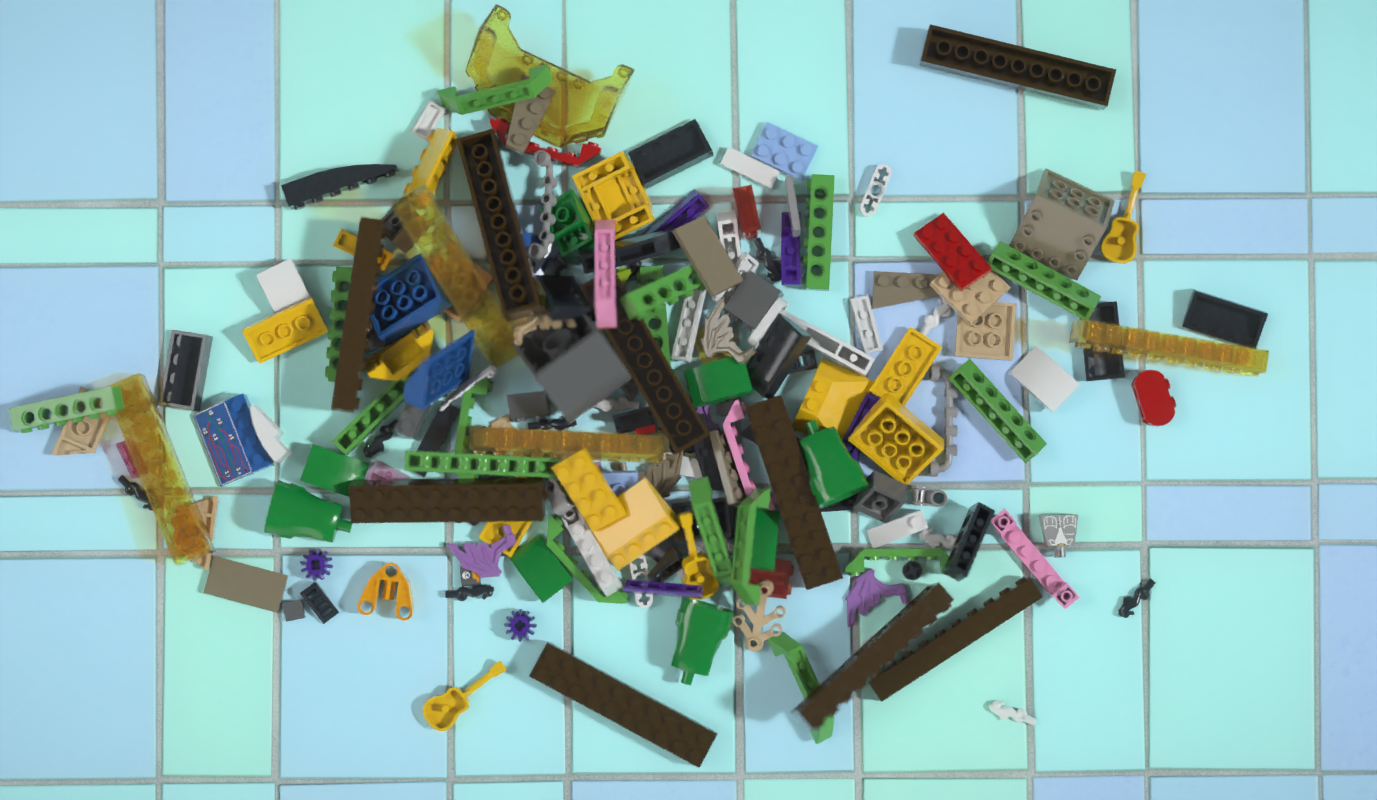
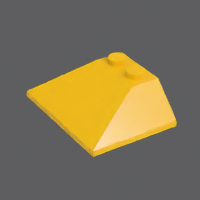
(615, 193)
(401, 356)
(832, 398)

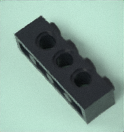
(968, 541)

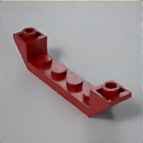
(588, 151)

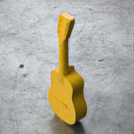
(1120, 242)
(697, 565)
(444, 709)

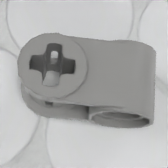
(926, 496)
(558, 497)

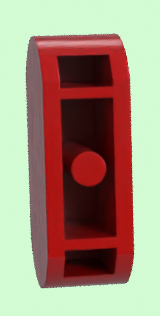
(1153, 398)

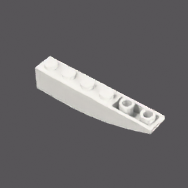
(834, 347)
(591, 551)

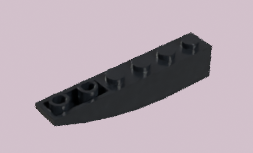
(332, 182)
(634, 249)

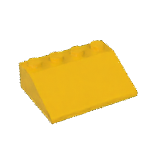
(433, 161)
(896, 439)
(642, 527)

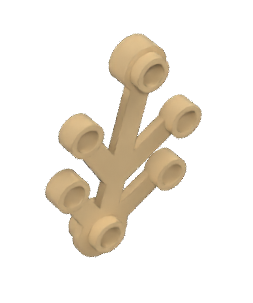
(758, 619)

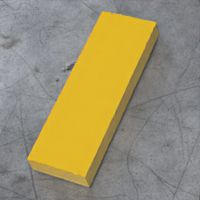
(347, 242)

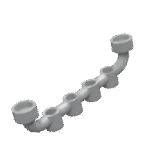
(536, 250)
(949, 430)

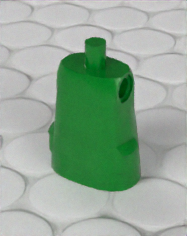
(830, 466)
(301, 514)
(699, 635)

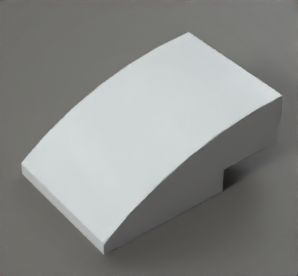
(283, 285)
(1044, 379)
(269, 435)

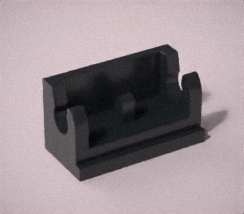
(632, 420)

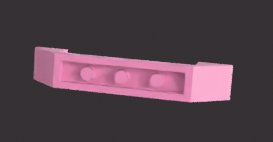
(605, 274)
(736, 413)
(1033, 560)

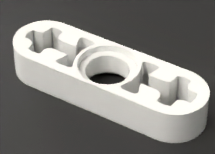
(876, 175)
(779, 306)
(634, 567)

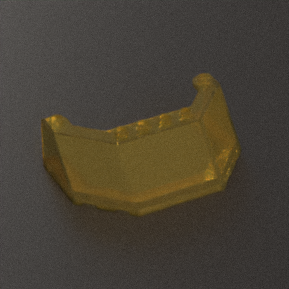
(579, 107)

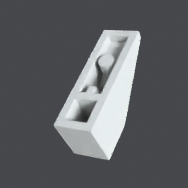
(729, 234)
(897, 529)

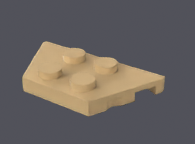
(81, 436)
(208, 510)

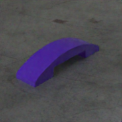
(789, 253)

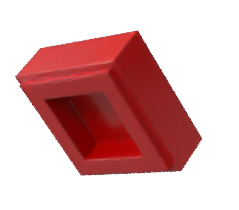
(646, 430)

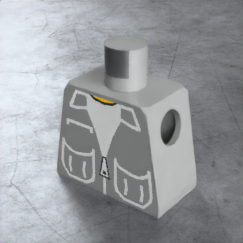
(1059, 532)

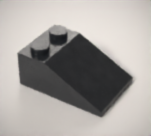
(724, 514)

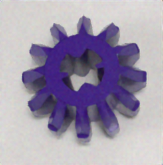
(323, 563)
(515, 620)

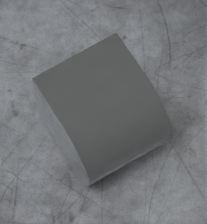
(573, 365)

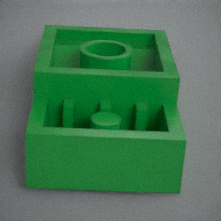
(572, 226)
(717, 382)
(333, 470)
(765, 539)
(541, 568)

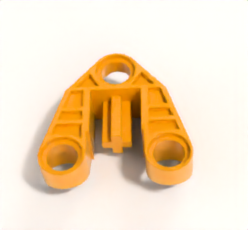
(404, 592)

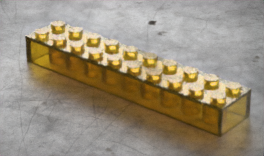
(457, 274)
(1168, 347)
(566, 443)
(161, 472)

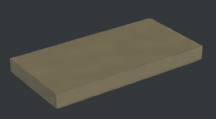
(707, 256)
(246, 584)

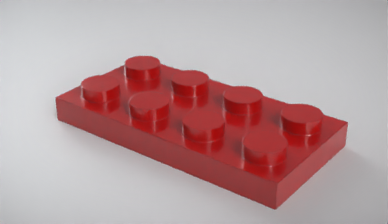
(952, 252)

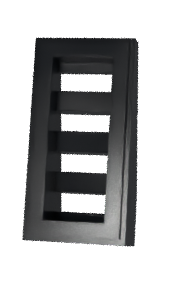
(813, 362)
(667, 566)
(325, 598)

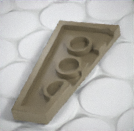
(526, 119)
(900, 288)
(727, 468)

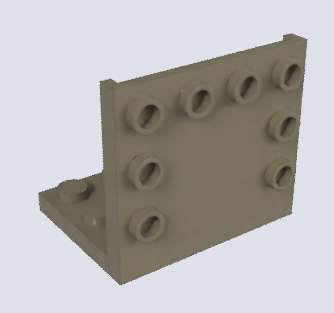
(1063, 224)

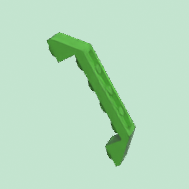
(497, 96)
(465, 421)
(554, 529)
(710, 530)
(743, 546)
(856, 565)
(803, 675)

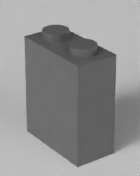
(752, 301)
(412, 421)

